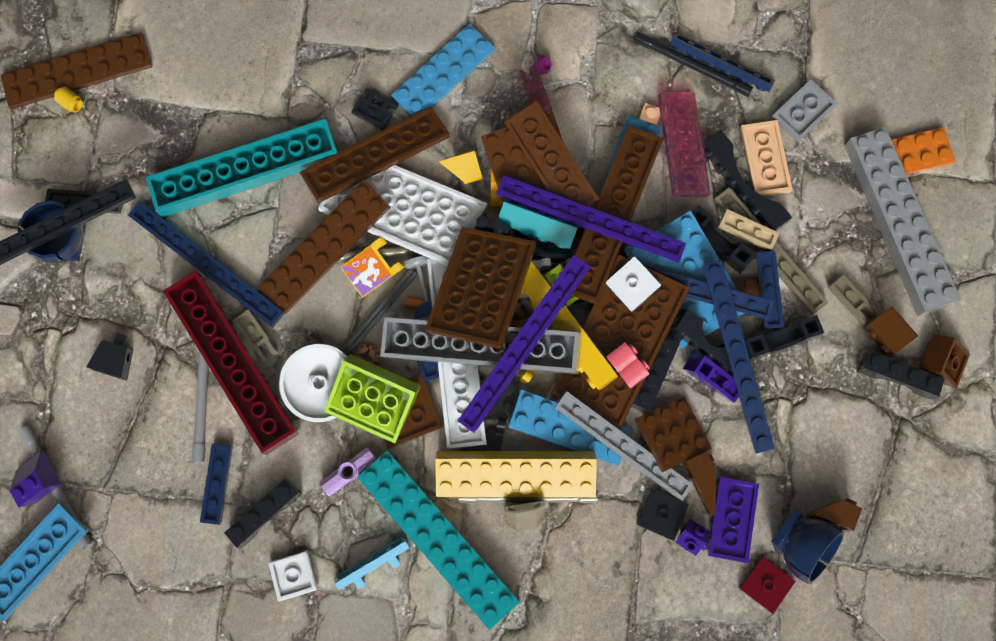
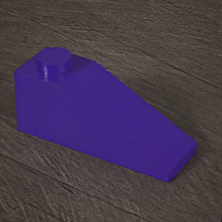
(712, 376)

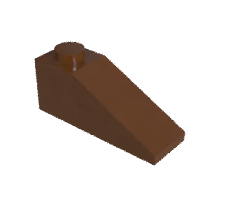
(703, 476)

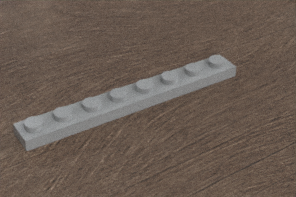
(622, 445)

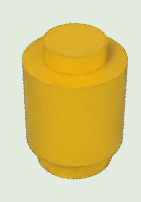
(68, 99)

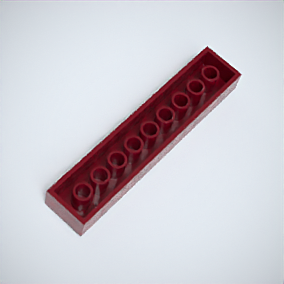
(231, 363)

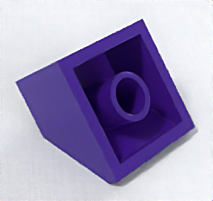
(34, 480)

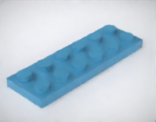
(443, 71)
(540, 419)
(37, 557)

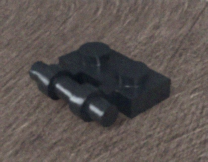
(373, 113)
(492, 226)

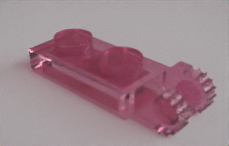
(535, 90)

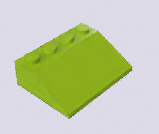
(372, 398)

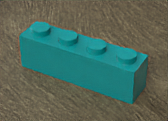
(537, 223)

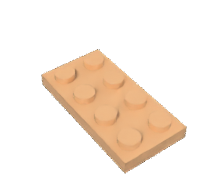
(766, 158)

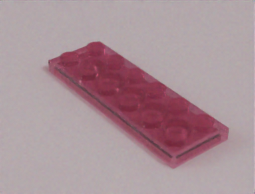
(683, 144)

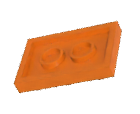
(924, 150)

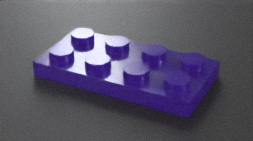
(733, 520)

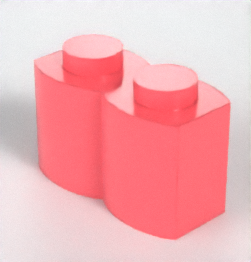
(628, 364)

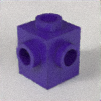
(693, 537)

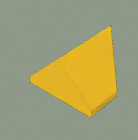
(464, 166)

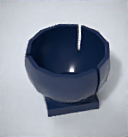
(60, 249)
(805, 543)

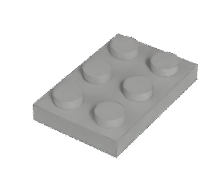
(804, 110)

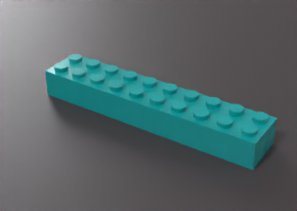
(240, 168)
(438, 540)

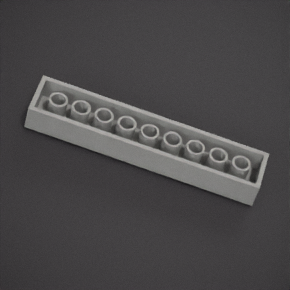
(901, 222)
(409, 341)

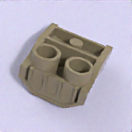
(525, 515)

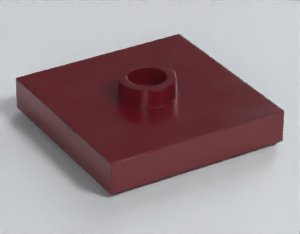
(767, 585)

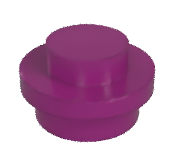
(542, 64)

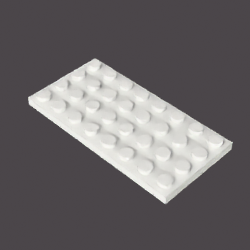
(421, 214)

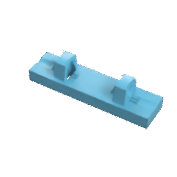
(355, 573)

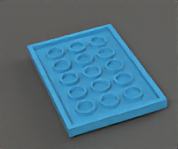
(696, 253)

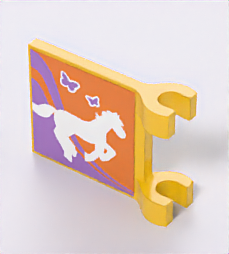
(370, 269)

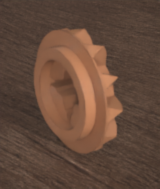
(374, 352)

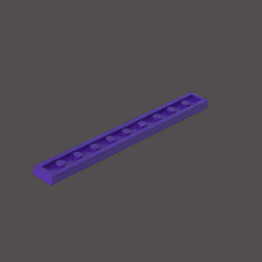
(591, 219)
(524, 343)

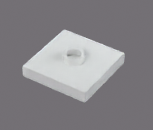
(633, 284)
(292, 576)

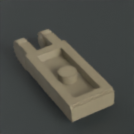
(852, 299)
(253, 333)

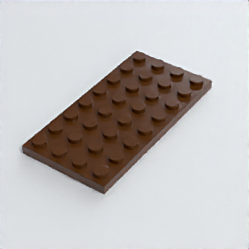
(611, 326)

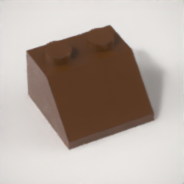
(890, 332)
(945, 359)
(840, 513)

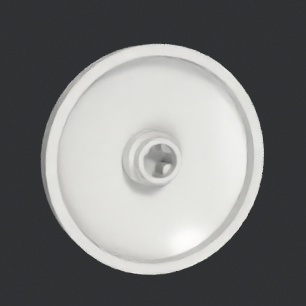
(309, 379)

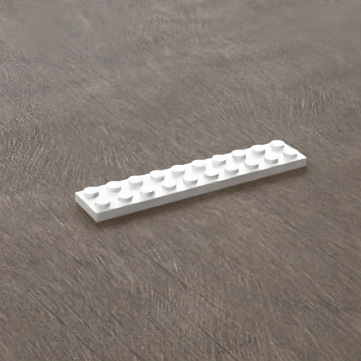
(457, 383)

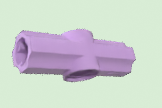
(337, 479)

